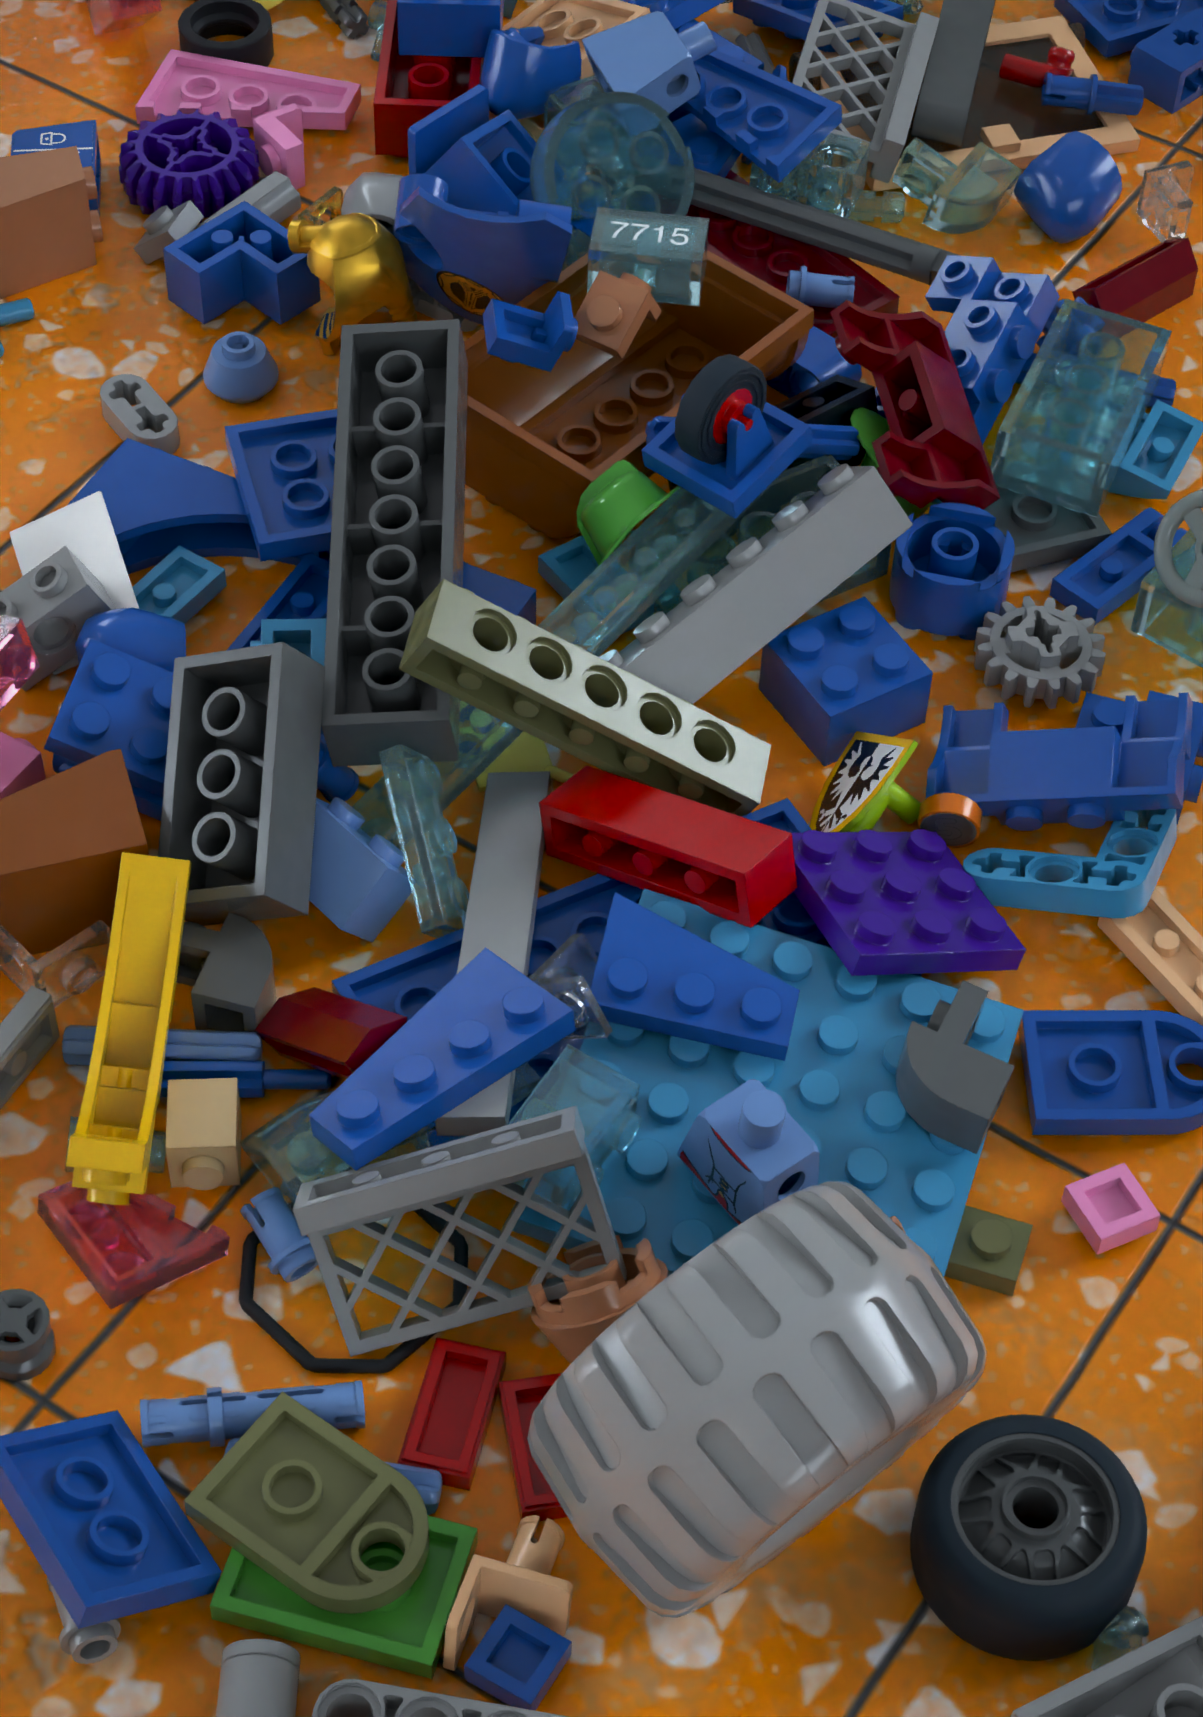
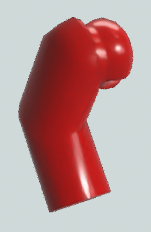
(1032, 72)

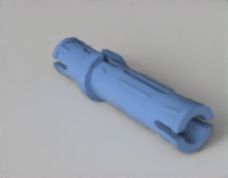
(231, 1414)

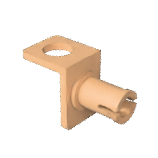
(520, 1583)

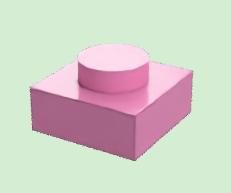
(1110, 1208)

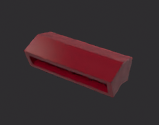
(1145, 283)
(327, 1030)

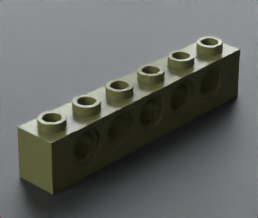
(581, 702)

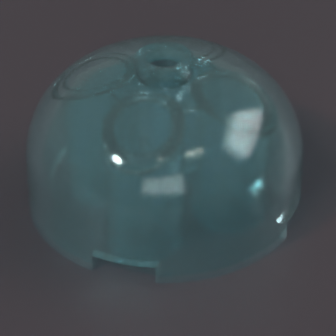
(627, 148)

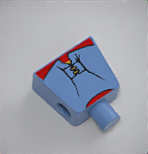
(749, 1151)

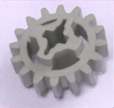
(1039, 652)

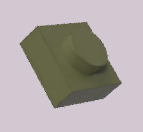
(988, 1250)

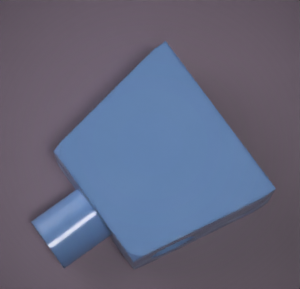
(650, 59)

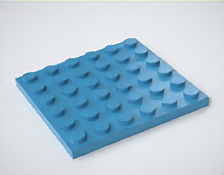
(833, 1084)

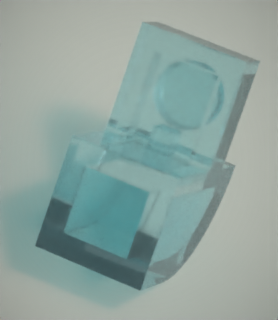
(961, 195)

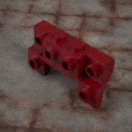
(932, 432)

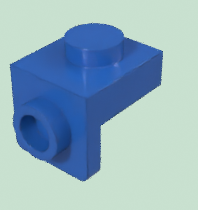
(529, 335)

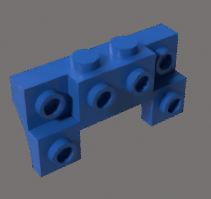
(991, 328)
(1065, 772)

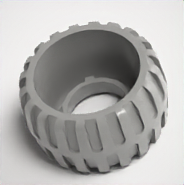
(753, 1395)

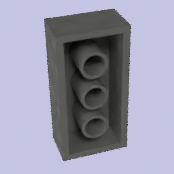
(243, 780)

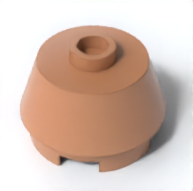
(594, 1299)

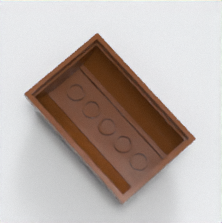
(550, 434)

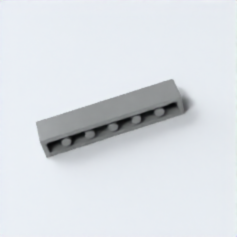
(765, 584)

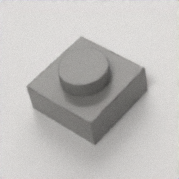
(165, 227)

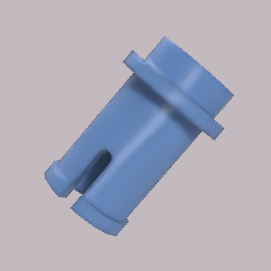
(819, 289)
(280, 1235)

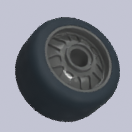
(1027, 1537)

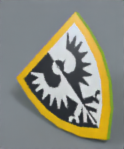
(865, 785)

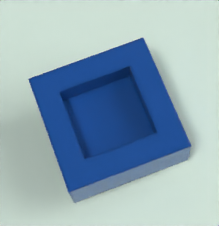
(517, 1659)

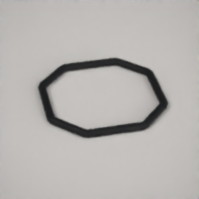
(325, 1365)

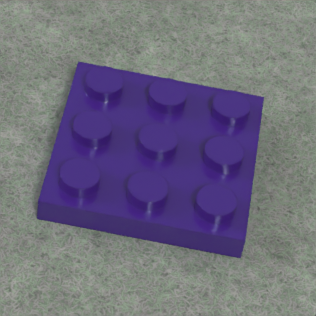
(899, 904)

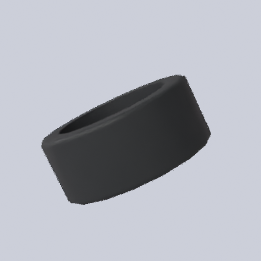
(228, 17)

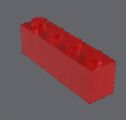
(669, 845)

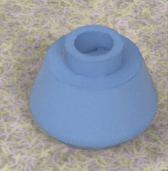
(240, 368)

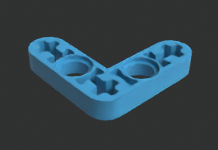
(1106, 886)

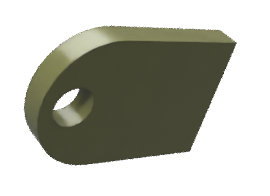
(309, 1506)

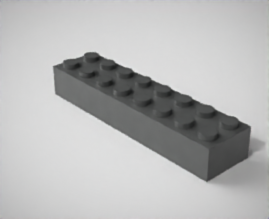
(393, 534)

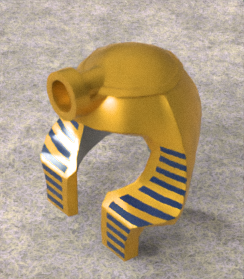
(360, 266)

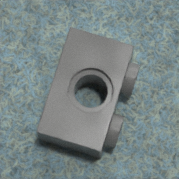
(54, 606)

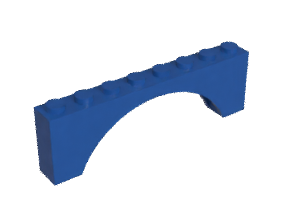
(173, 502)

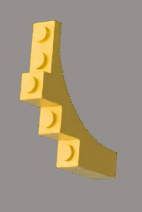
(131, 1032)

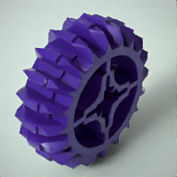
(188, 160)

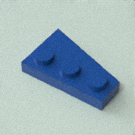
(686, 987)

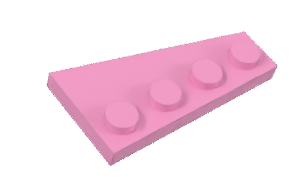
(245, 92)

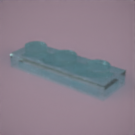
(425, 840)

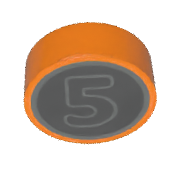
(952, 817)

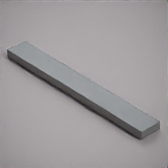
(502, 913)

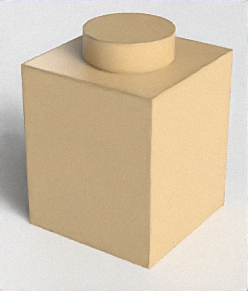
(203, 1133)

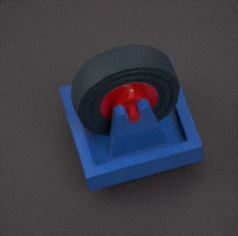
(727, 437)

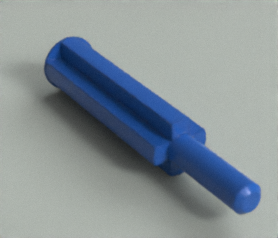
(251, 1076)

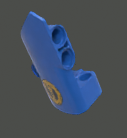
(475, 254)

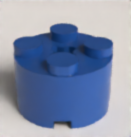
(950, 570)

